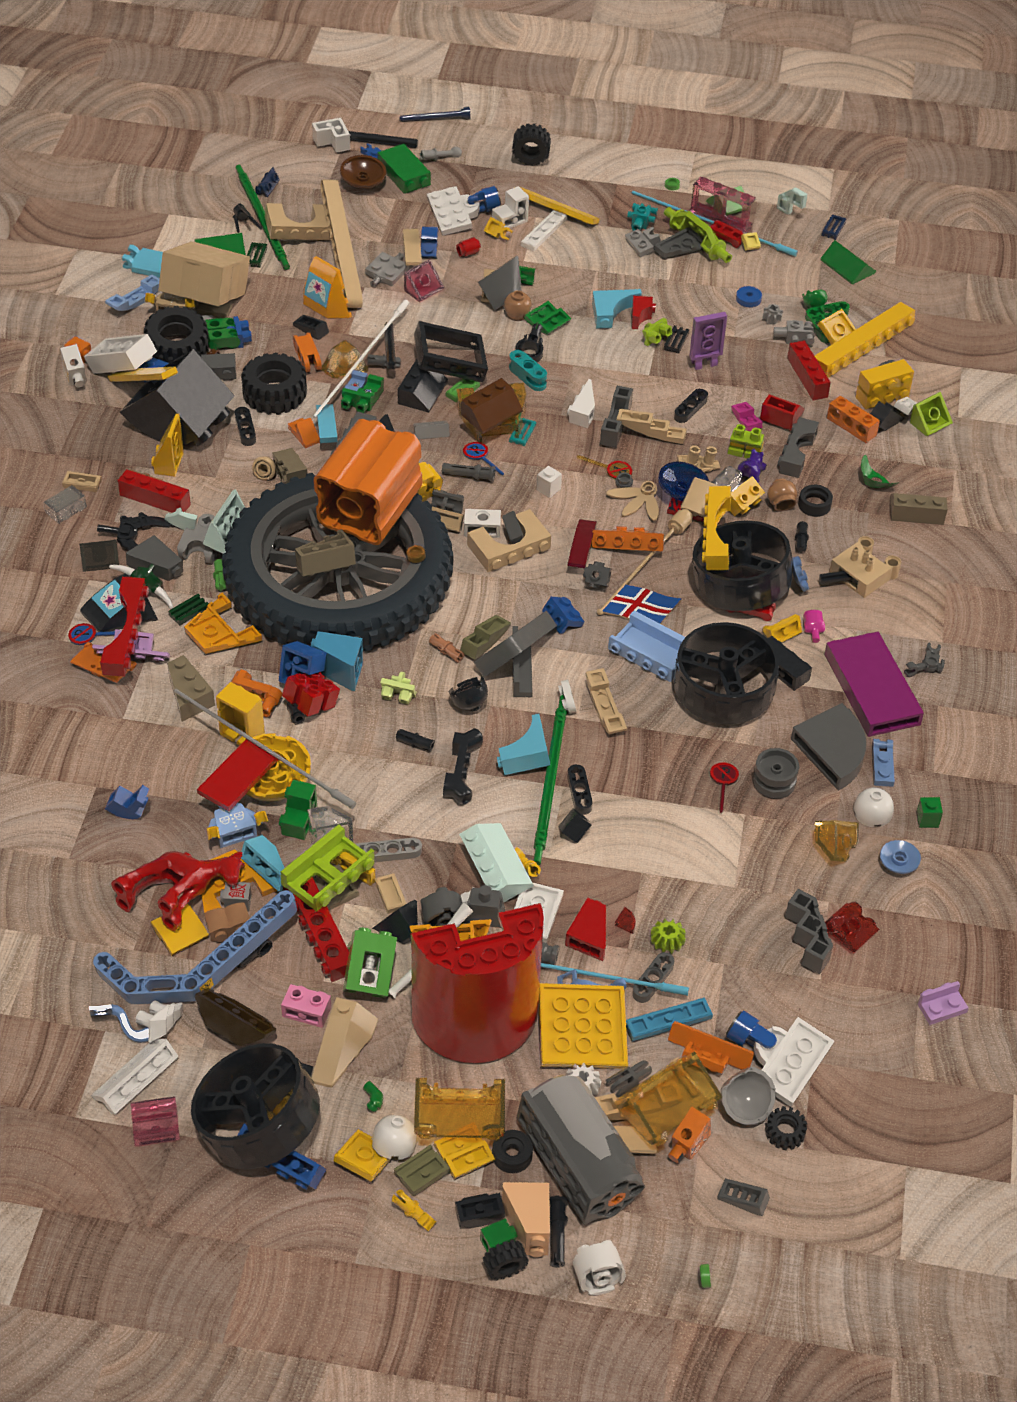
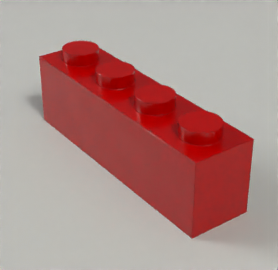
(808, 370)
(153, 492)

